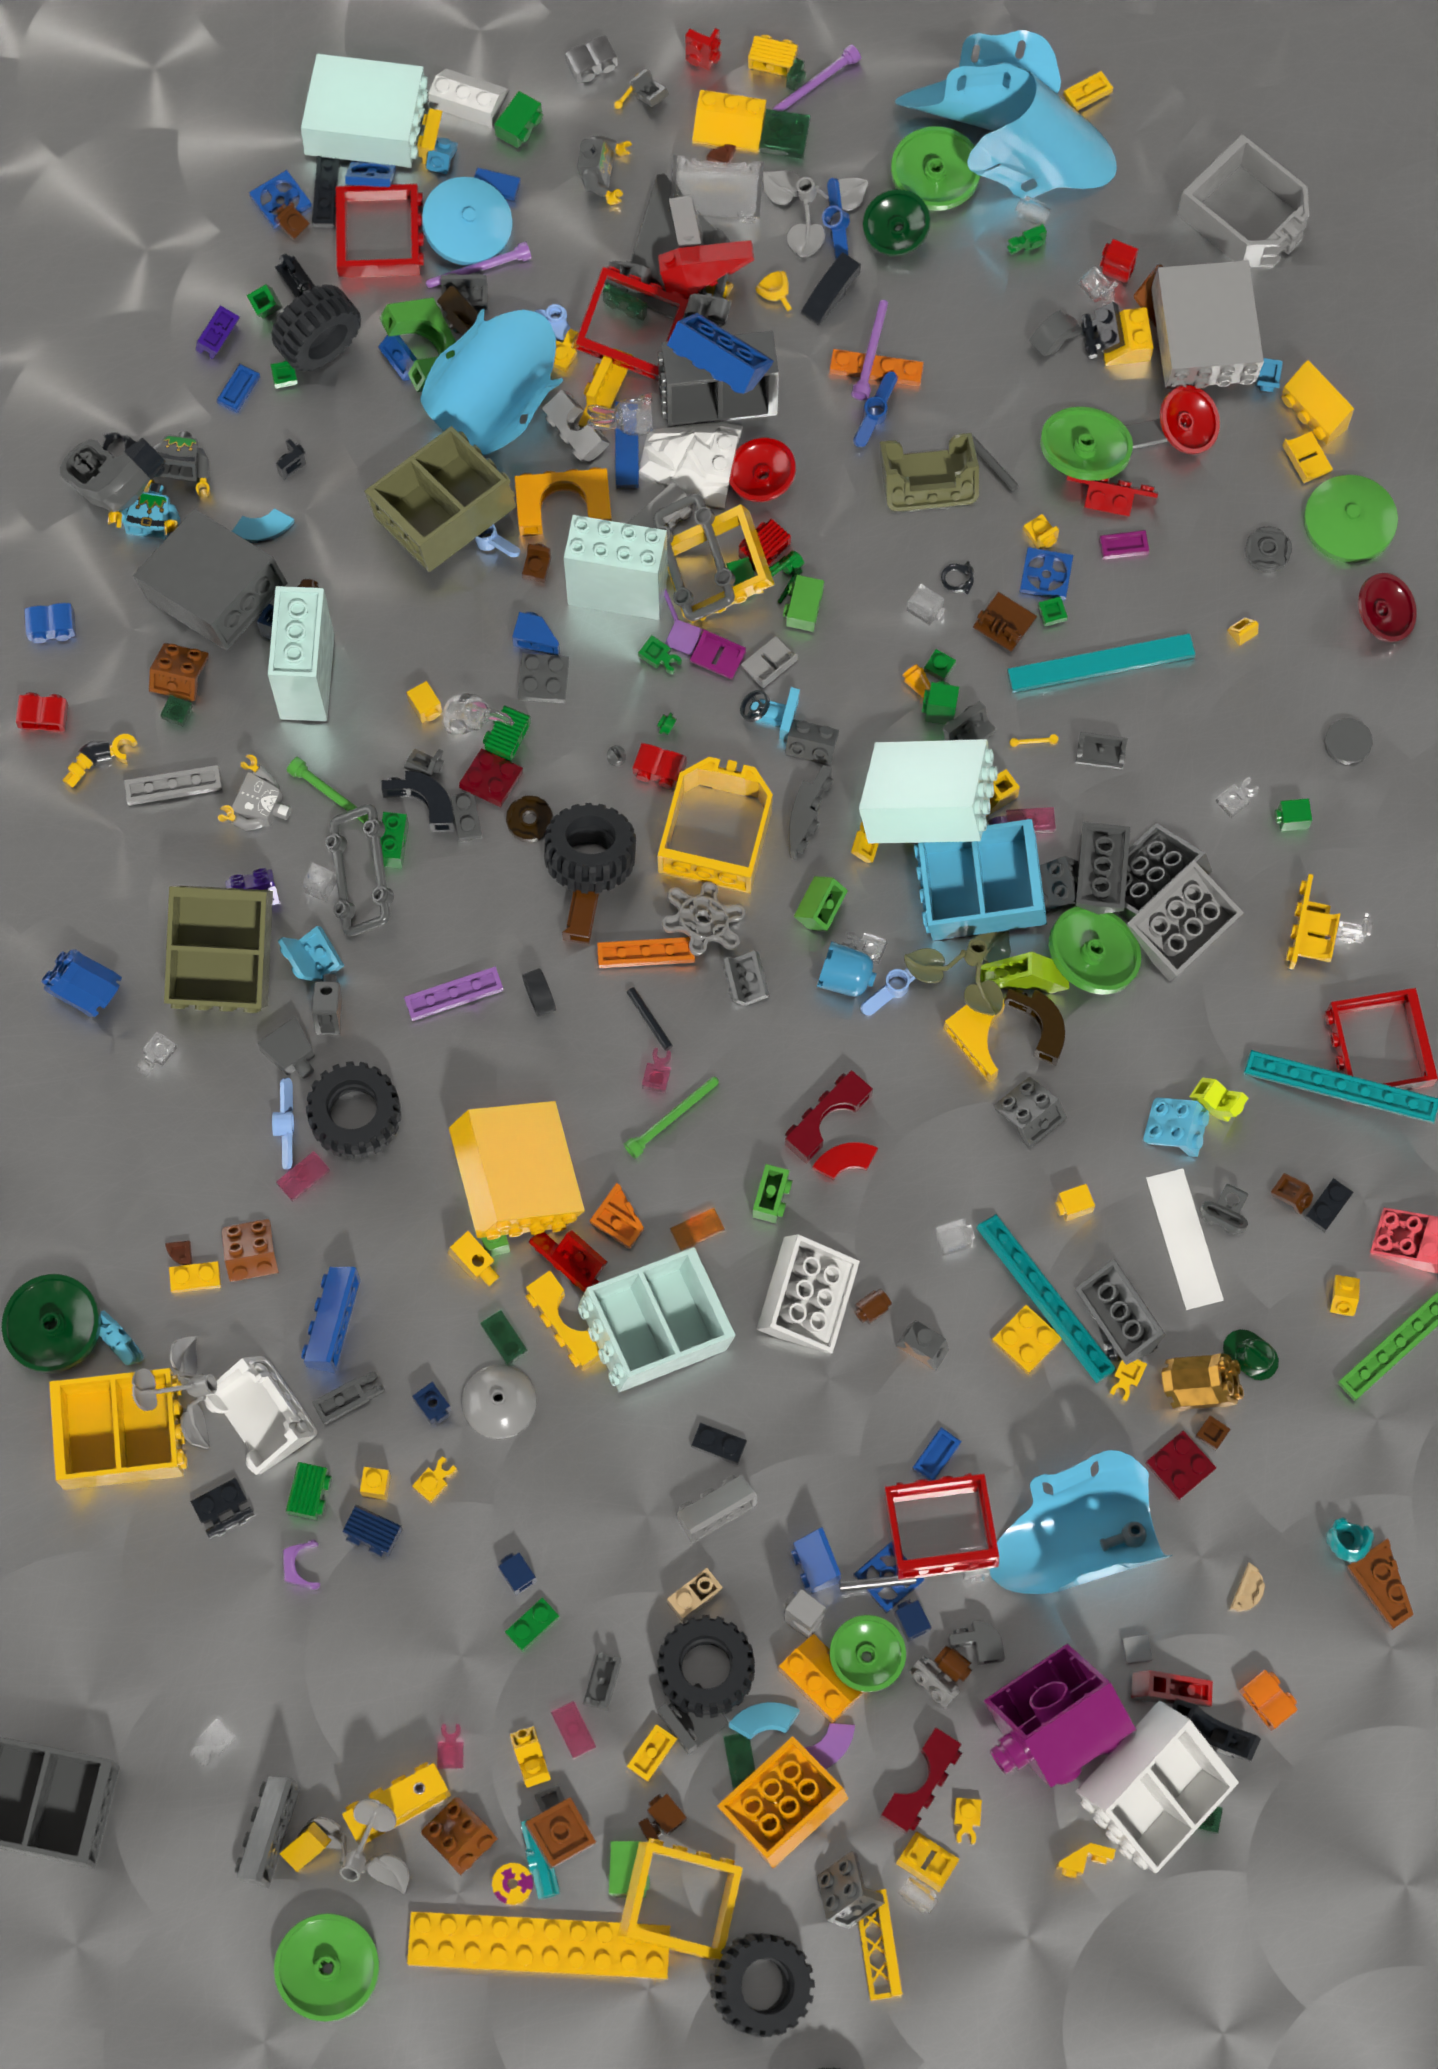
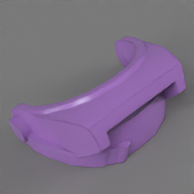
(290, 1573)

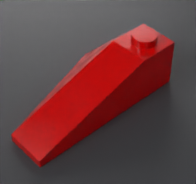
(695, 267)

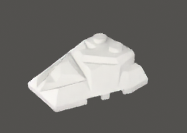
(694, 458)

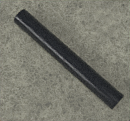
(649, 1019)

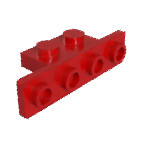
(1112, 496)
(572, 1257)

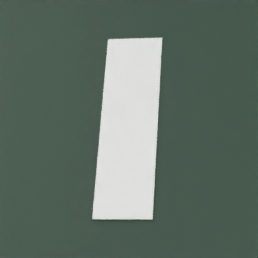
(1184, 1239)

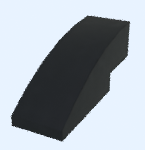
(831, 288)

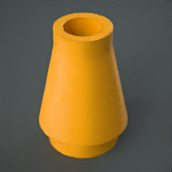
(917, 679)

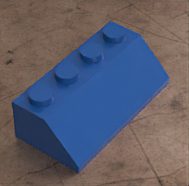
(719, 353)
(331, 1319)

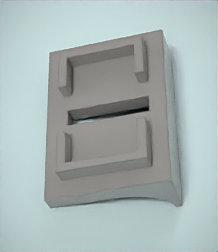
(777, 654)

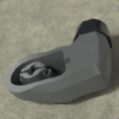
(108, 479)

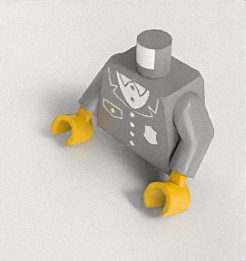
(256, 801)

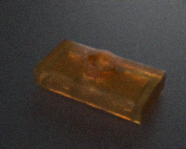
(697, 1229)

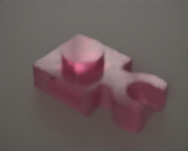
(656, 1074)
(450, 1753)

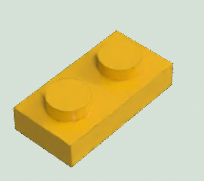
(1088, 91)
(195, 1277)
(652, 1753)

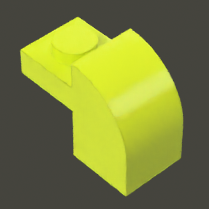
(1218, 1100)

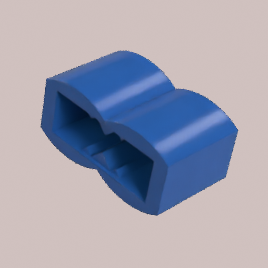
(50, 622)

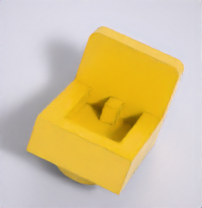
(1345, 1295)

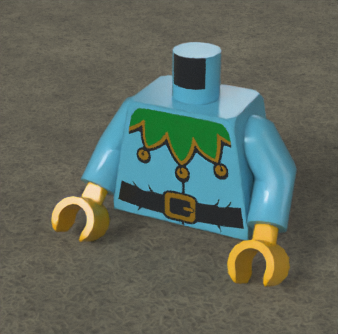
(149, 516)

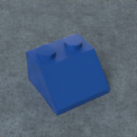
(816, 1561)

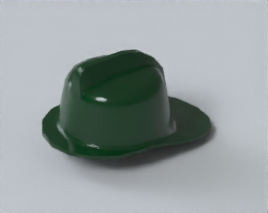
(1253, 1354)

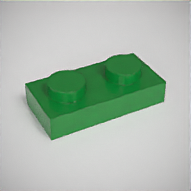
(532, 1624)

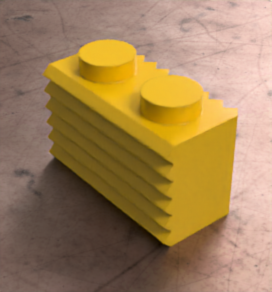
(772, 55)

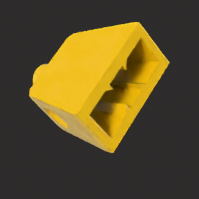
(468, 1249)

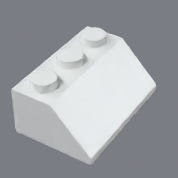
(466, 97)

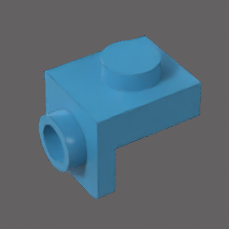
(439, 158)
(1269, 375)

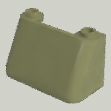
(930, 477)

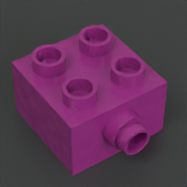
(1057, 1718)

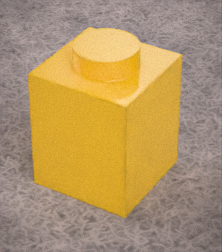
(424, 702)
(1075, 1202)
(375, 1483)

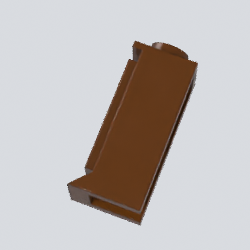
(581, 917)

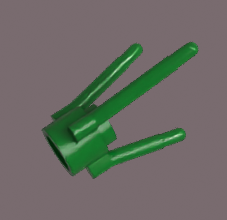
(789, 564)

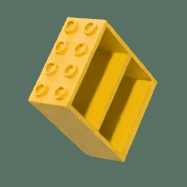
(516, 1169)
(108, 1438)

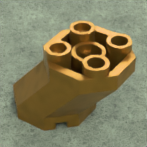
(1202, 1381)

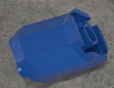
(81, 982)

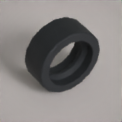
(539, 992)

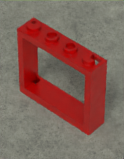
(378, 267)
(619, 358)
(1417, 1027)
(945, 1563)

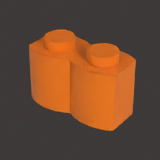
(1268, 1699)

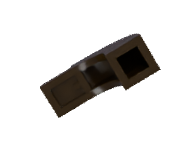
(1048, 1018)

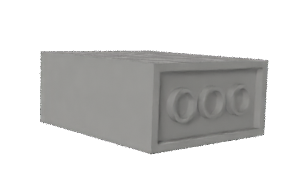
(1207, 324)

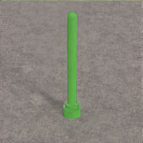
(298, 769)
(636, 1145)

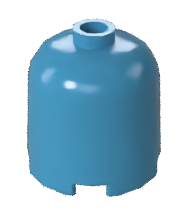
(846, 971)

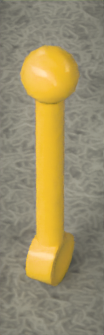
(618, 104)
(1053, 739)

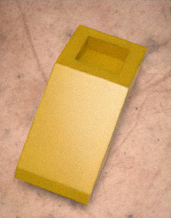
(530, 1756)
(1075, 1863)

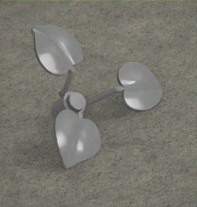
(784, 184)
(184, 1360)
(386, 1869)

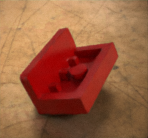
(703, 50)

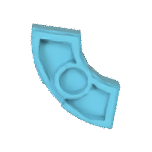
(263, 528)
(764, 1717)

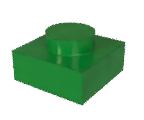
(283, 374)
(1052, 611)
(939, 665)

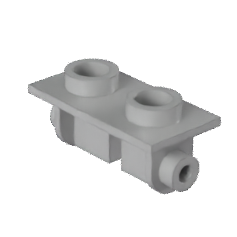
(942, 1689)

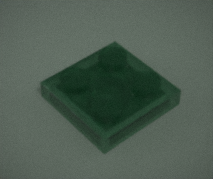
(784, 133)

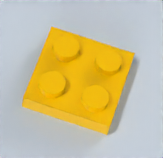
(1027, 1339)

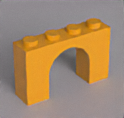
(535, 488)

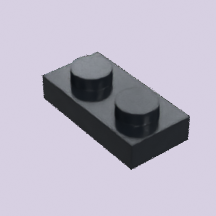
(1329, 1205)
(719, 1443)

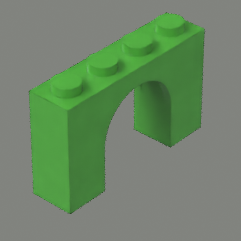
(424, 319)

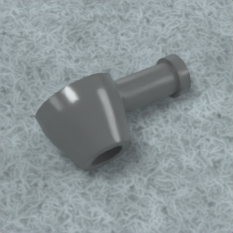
(1126, 1537)

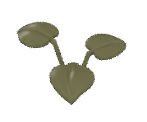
(983, 997)

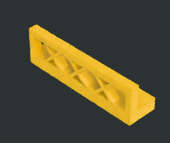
(888, 1950)

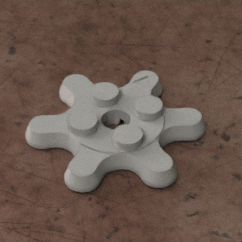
(705, 906)

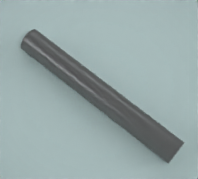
(994, 465)

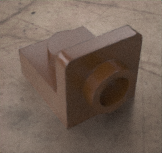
(291, 220)
(537, 562)
(1293, 1193)

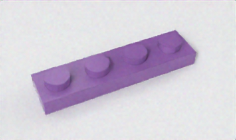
(453, 993)

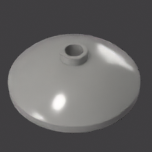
(500, 1418)

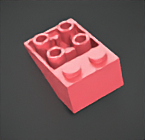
(1408, 1239)

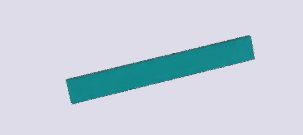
(1101, 663)
(1342, 1086)
(1046, 1298)

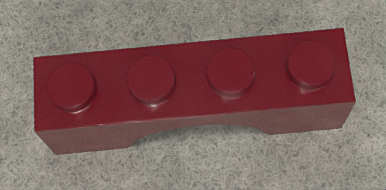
(848, 1094)
(904, 1808)

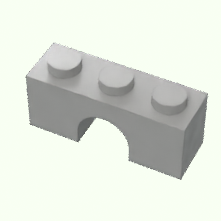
(562, 413)
(803, 1613)

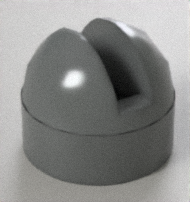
(612, 758)

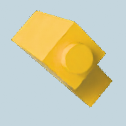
(970, 1033)

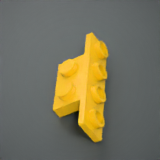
(604, 386)
(1300, 912)

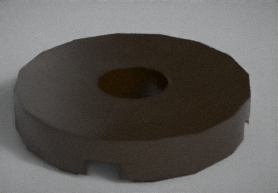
(528, 805)

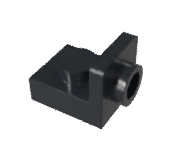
(291, 462)

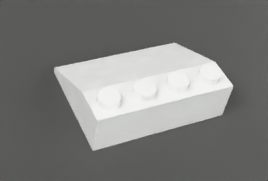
(808, 1294)

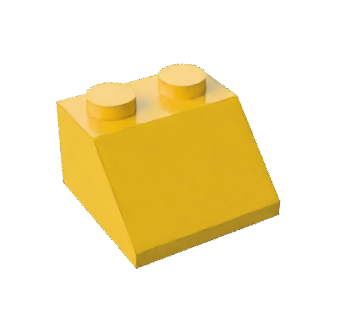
(1137, 339)

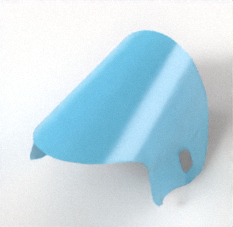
(976, 90)
(1045, 145)
(493, 378)
(1060, 1534)

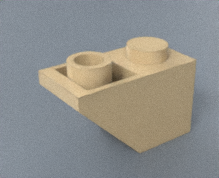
(694, 1595)

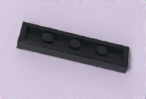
(325, 192)

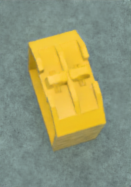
(705, 869)

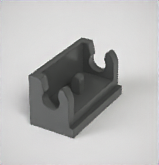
(1101, 750)
(602, 1681)

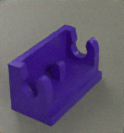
(217, 331)

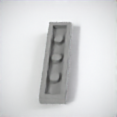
(173, 785)

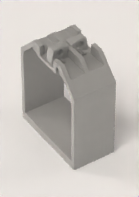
(1272, 175)

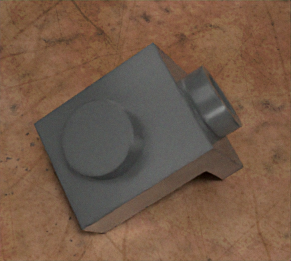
(647, 89)
(424, 763)

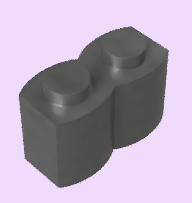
(591, 59)

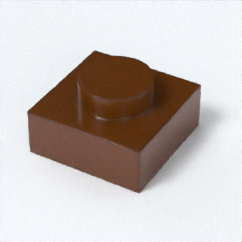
(1212, 1433)
(649, 1829)

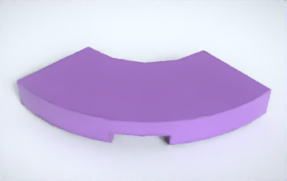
(833, 1744)

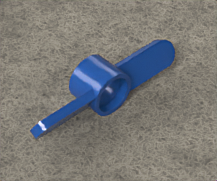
(839, 229)
(880, 400)

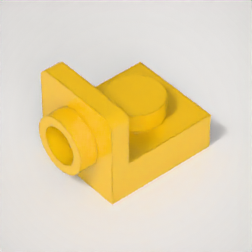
(1041, 532)

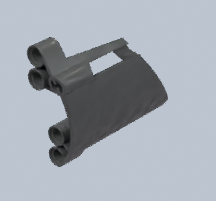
(658, 237)

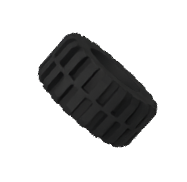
(316, 327)
(584, 870)
(347, 1080)
(706, 1632)
(794, 1993)

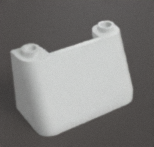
(261, 1412)

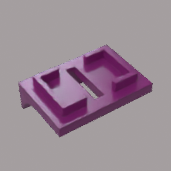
(707, 650)

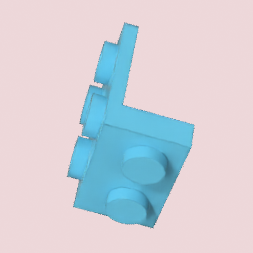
(311, 955)
(1177, 1124)

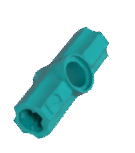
(544, 1877)

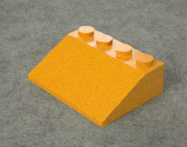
(783, 1802)

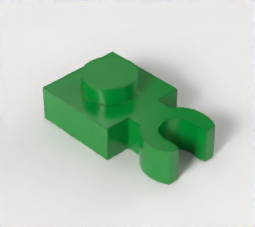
(1031, 238)
(657, 653)

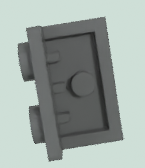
(471, 286)
(969, 725)
(811, 741)
(746, 978)

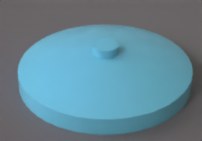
(466, 220)

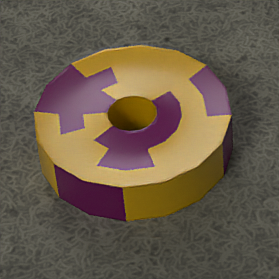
(504, 1875)

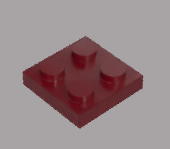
(491, 777)
(1180, 1465)

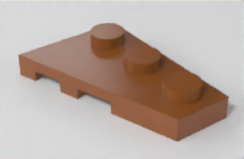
(1382, 1584)

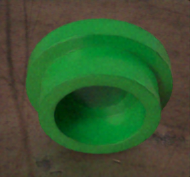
(666, 723)

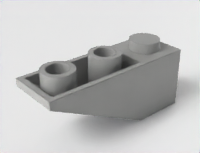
(686, 222)

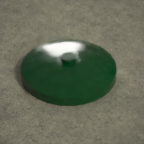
(51, 1323)

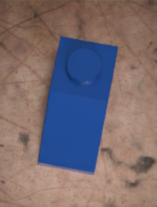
(534, 634)

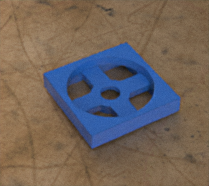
(370, 174)
(270, 186)
(1050, 556)
(879, 1565)

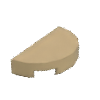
(1249, 1590)

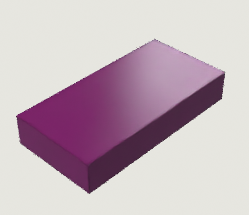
(1124, 544)

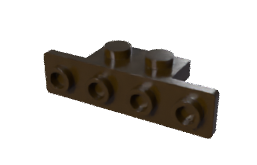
(460, 312)

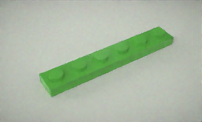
(1391, 1350)

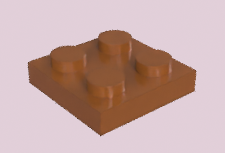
(560, 1833)

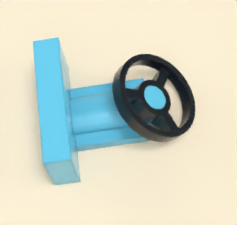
(772, 712)

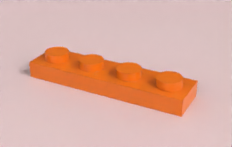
(851, 364)
(644, 952)

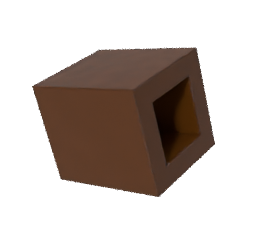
(666, 1813)

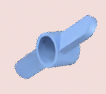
(496, 541)
(886, 992)
(284, 1121)

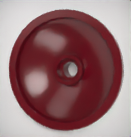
(1387, 607)

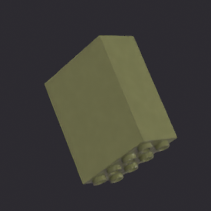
(441, 498)
(218, 948)

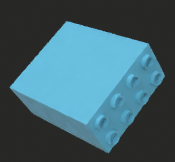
(982, 883)

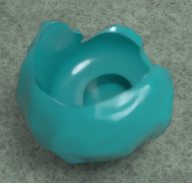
(1349, 1540)

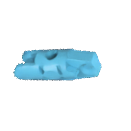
(119, 1340)

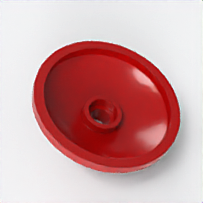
(1198, 419)
(758, 459)

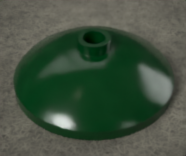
(895, 209)

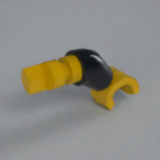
(94, 753)

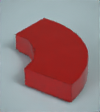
(845, 1157)

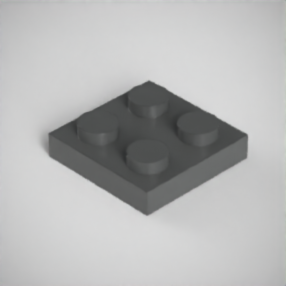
(543, 678)

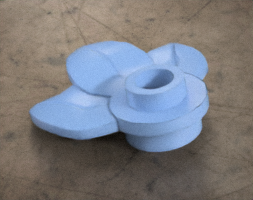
(559, 325)

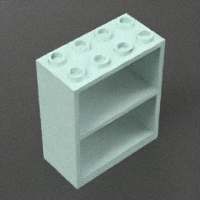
(364, 110)
(616, 567)
(301, 653)
(928, 791)
(655, 1319)

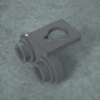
(1224, 1214)

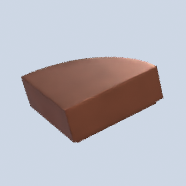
(721, 154)
(180, 1252)

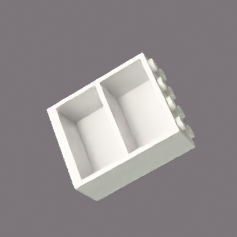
(1156, 1787)

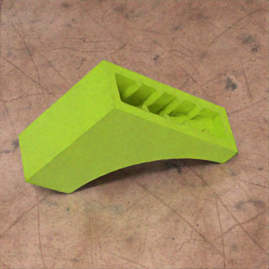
(1026, 972)

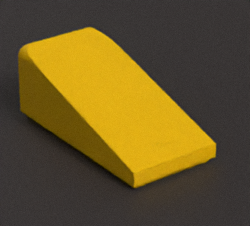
(305, 1847)

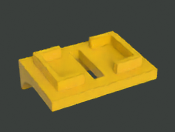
(428, 140)
(1302, 447)
(1323, 925)
(938, 1869)

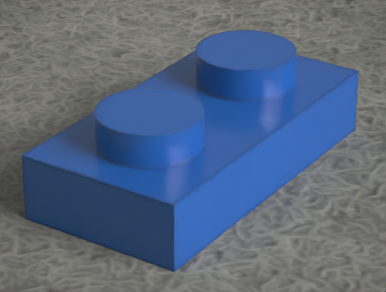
(398, 355)

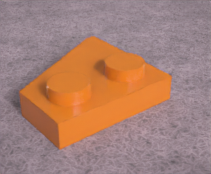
(618, 1218)

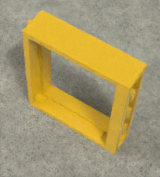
(724, 522)
(636, 1891)

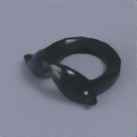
(110, 437)
(963, 568)

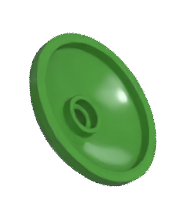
(871, 1636)

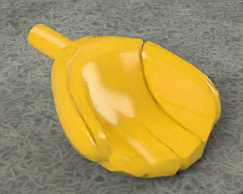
(775, 288)

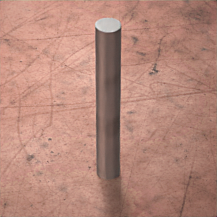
(874, 1583)

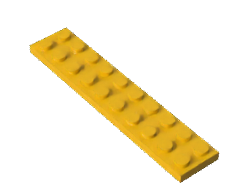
(533, 1945)

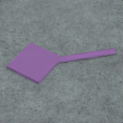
(682, 636)

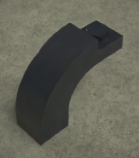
(429, 792)
(1219, 1735)

